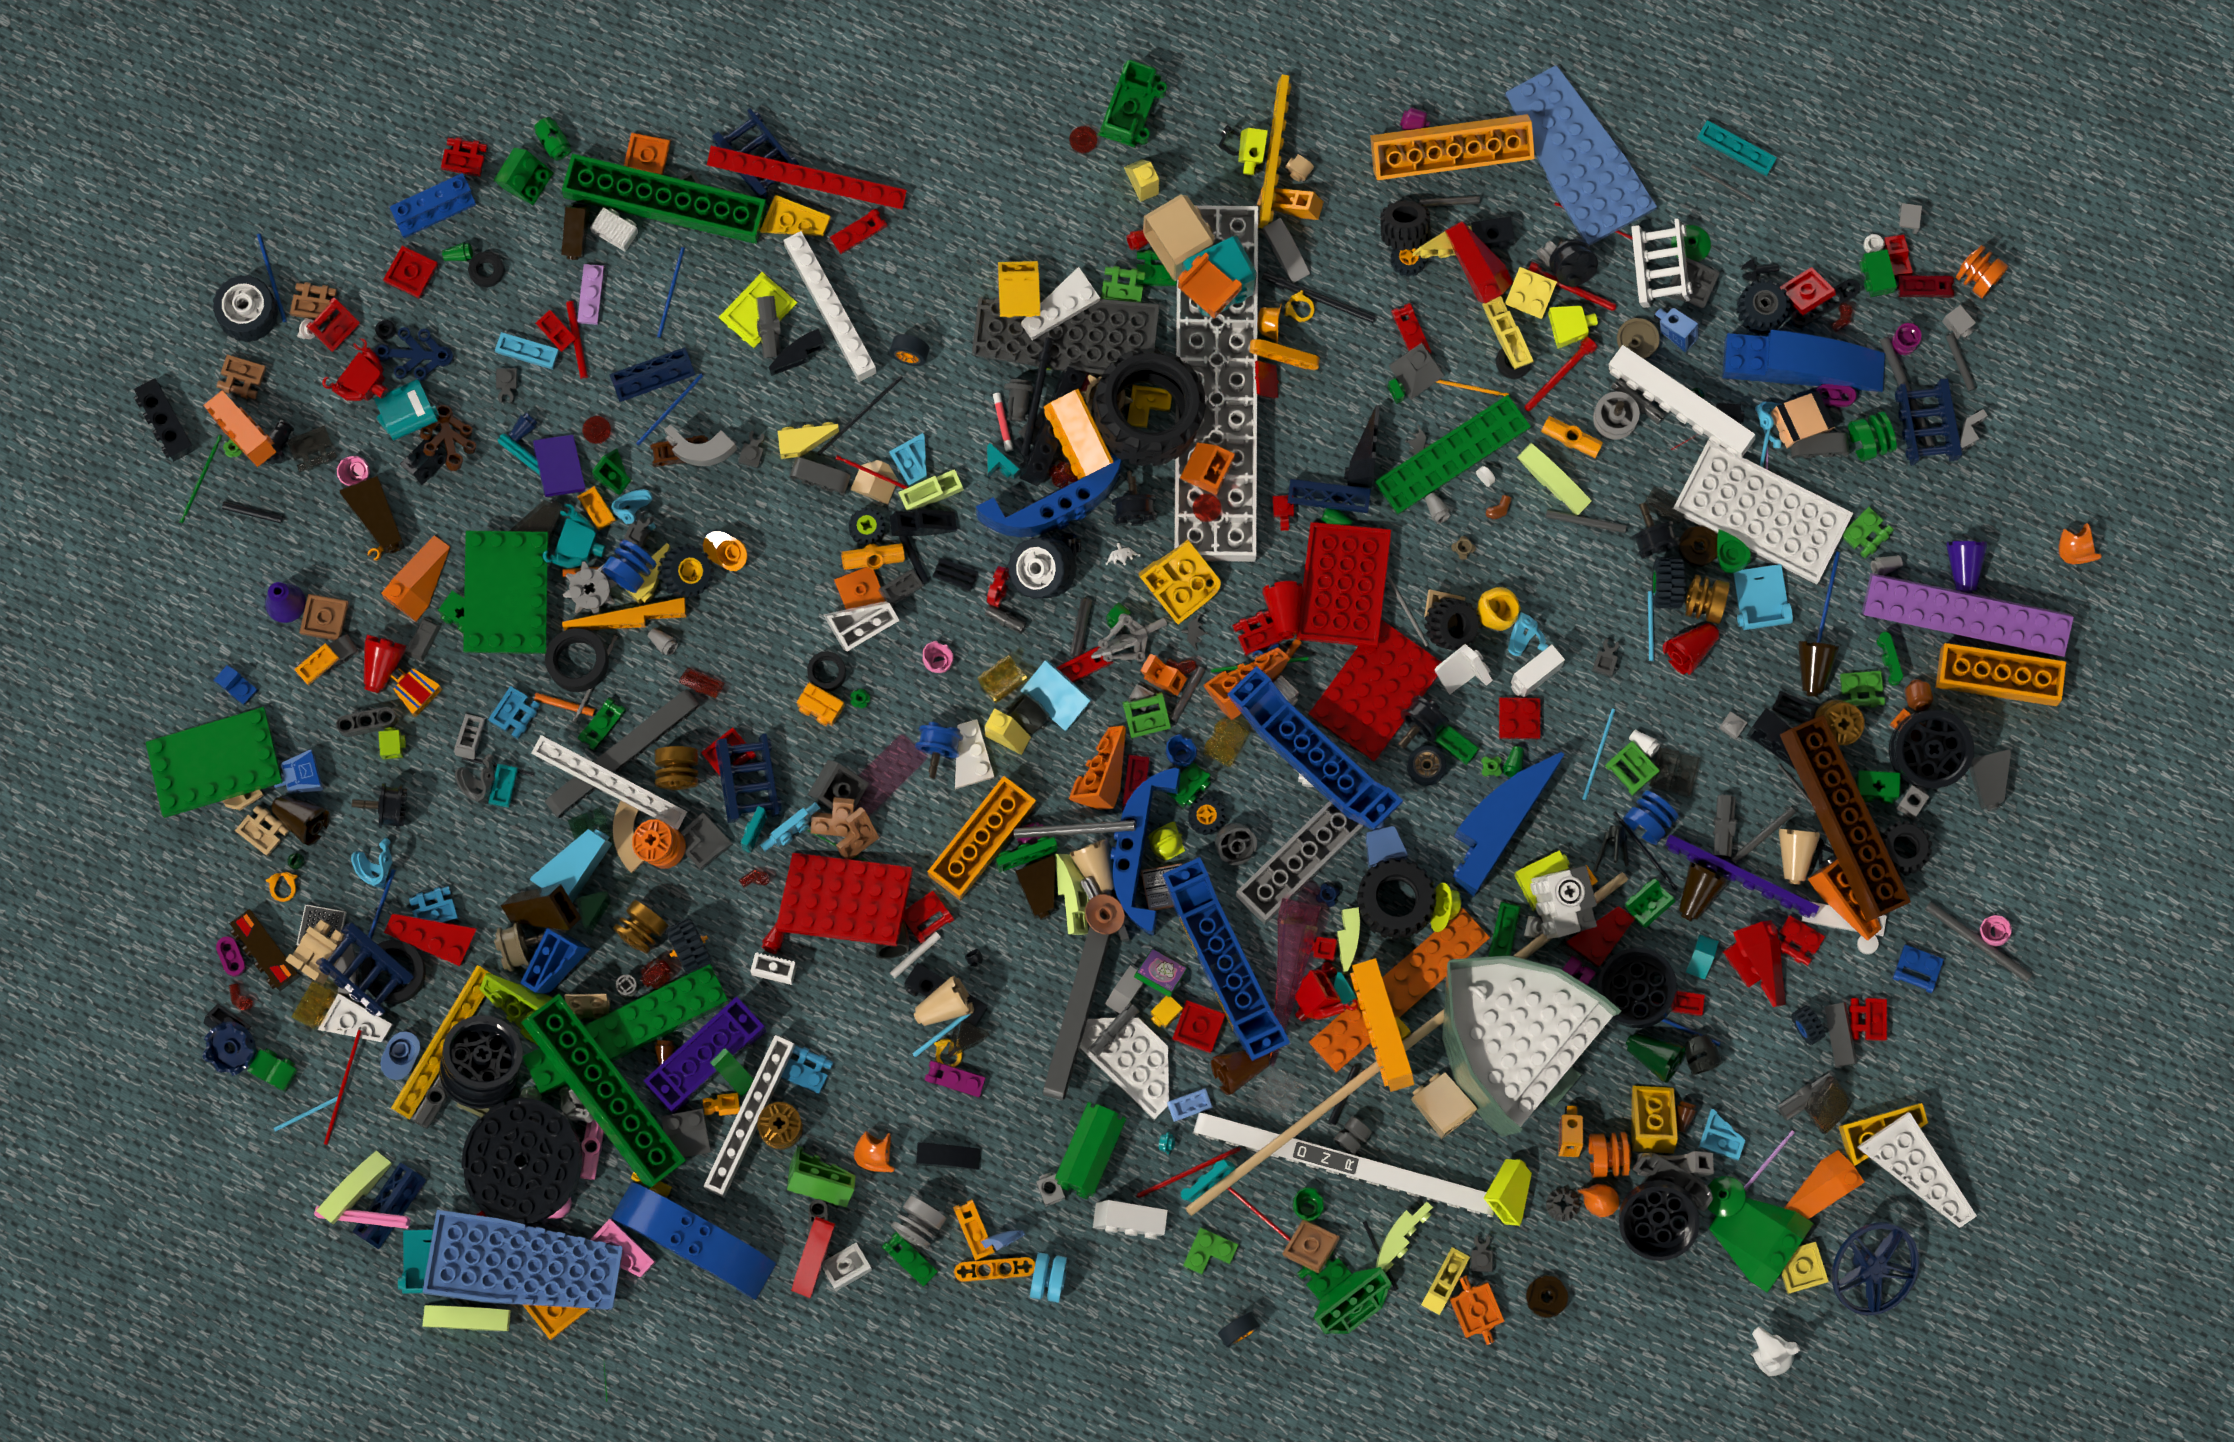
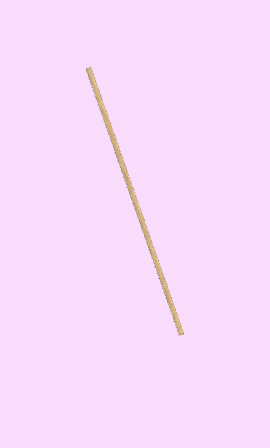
(1360, 1079)

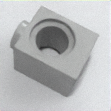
(1959, 322)
(1909, 809)
(1053, 1198)

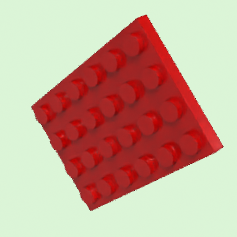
(1344, 584)
(1373, 689)
(844, 899)

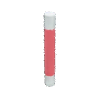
(1003, 422)

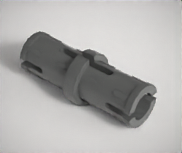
(1005, 618)

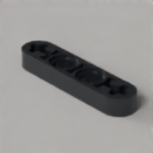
(1827, 306)

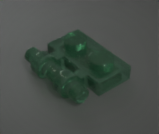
(582, 823)

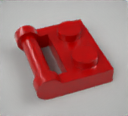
(337, 329)
(733, 738)
(923, 911)

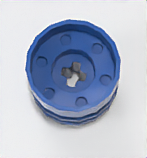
(627, 568)
(1652, 815)

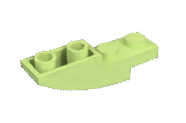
(1076, 899)
(1395, 1242)

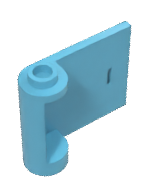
(1763, 600)

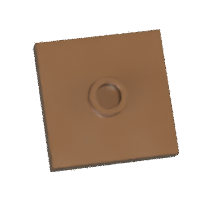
(324, 617)
(1311, 1246)

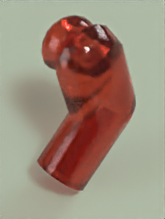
(1845, 317)
(1184, 667)
(754, 877)
(239, 1000)

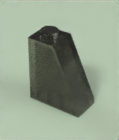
(542, 518)

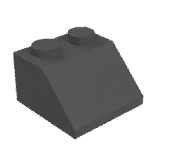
(837, 782)
(688, 1132)

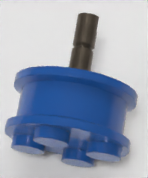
(938, 742)

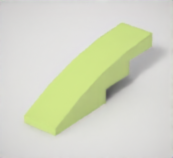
(1554, 479)
(354, 1186)
(466, 1318)

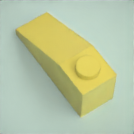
(650, 583)
(1445, 1281)

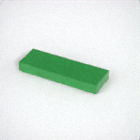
(1504, 930)
(732, 1072)

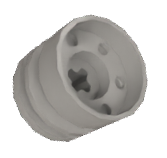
(918, 1222)

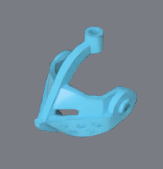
(1767, 422)
(635, 500)
(1519, 640)
(364, 867)

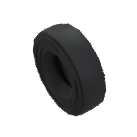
(486, 257)
(1507, 371)

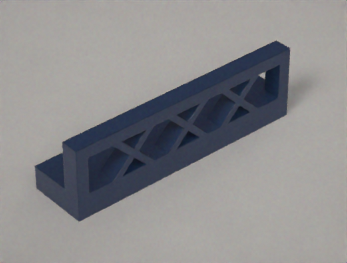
(653, 376)
(1329, 493)
(401, 1197)

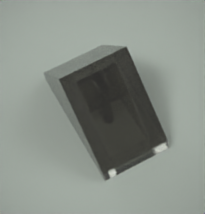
(965, 1037)

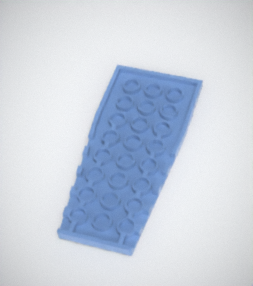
(1580, 157)
(518, 1264)

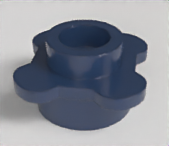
(1325, 889)

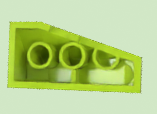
(513, 999)

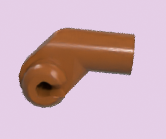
(1500, 510)

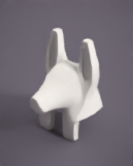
(1774, 1353)

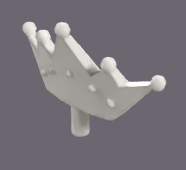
(1121, 554)

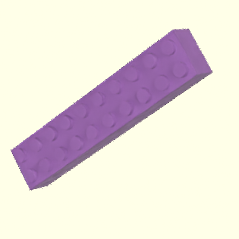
(1967, 614)

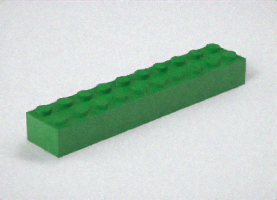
(664, 198)
(640, 1022)
(603, 1091)

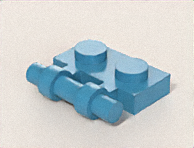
(508, 709)
(442, 911)
(806, 1076)

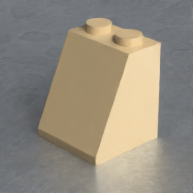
(1443, 1104)

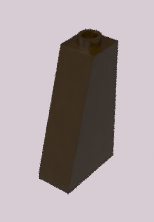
(373, 510)
(543, 908)

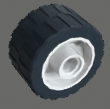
(245, 308)
(1042, 567)

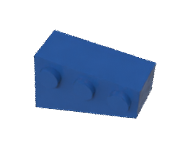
(553, 961)

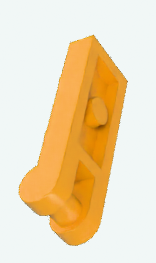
(973, 1230)

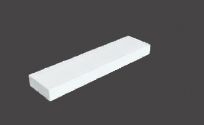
(1829, 917)

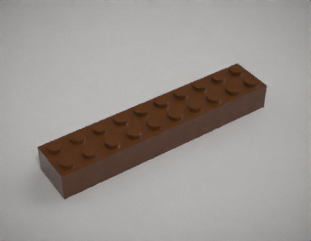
(1845, 818)

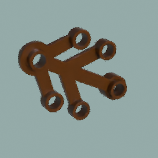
(448, 436)

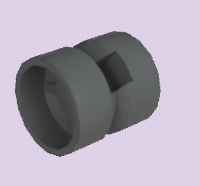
(1353, 1135)

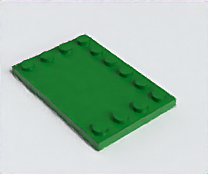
(505, 592)
(214, 762)

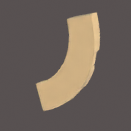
(623, 833)

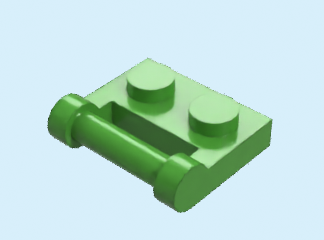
(1146, 722)
(1639, 765)

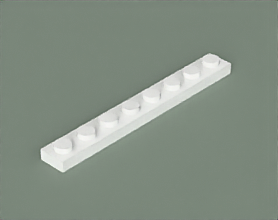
(609, 782)

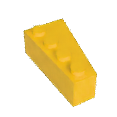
(1859, 1131)

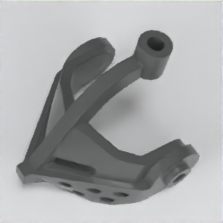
(469, 784)

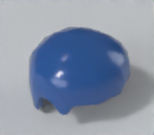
(1178, 743)

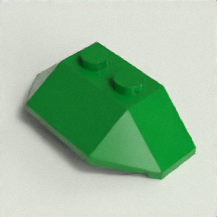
(1352, 1301)

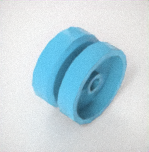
(1052, 1278)

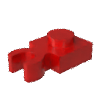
(1325, 948)

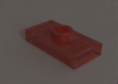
(701, 683)

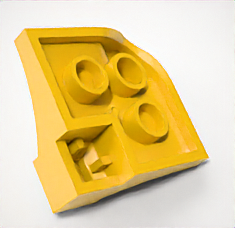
(1180, 581)

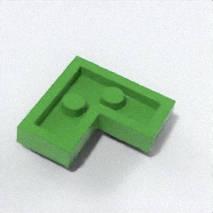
(1207, 1245)

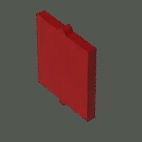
(1266, 379)

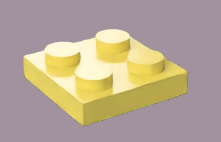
(1530, 292)
(1804, 1269)

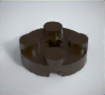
(1687, 547)
(1552, 1307)

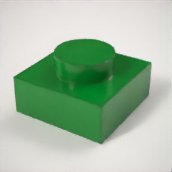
(1396, 390)

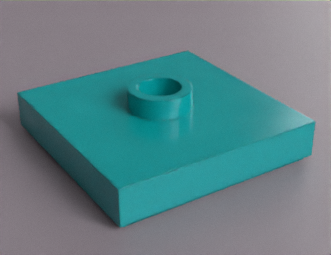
(753, 829)

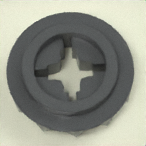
(1555, 1211)

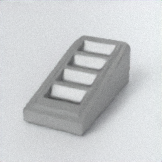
(465, 748)

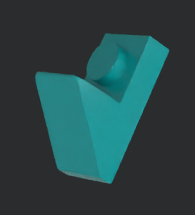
(997, 459)

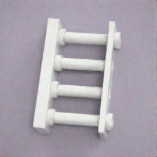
(1643, 256)

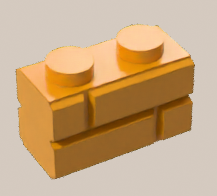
(820, 704)

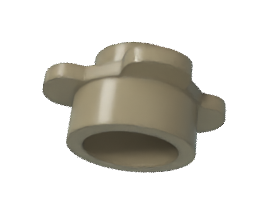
(1469, 547)

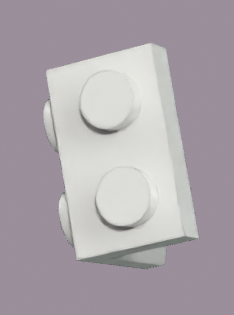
(1462, 667)

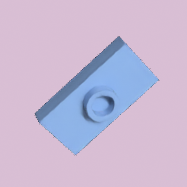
(1189, 1105)

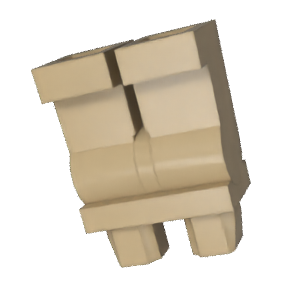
(315, 946)

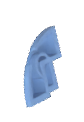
(1003, 1239)

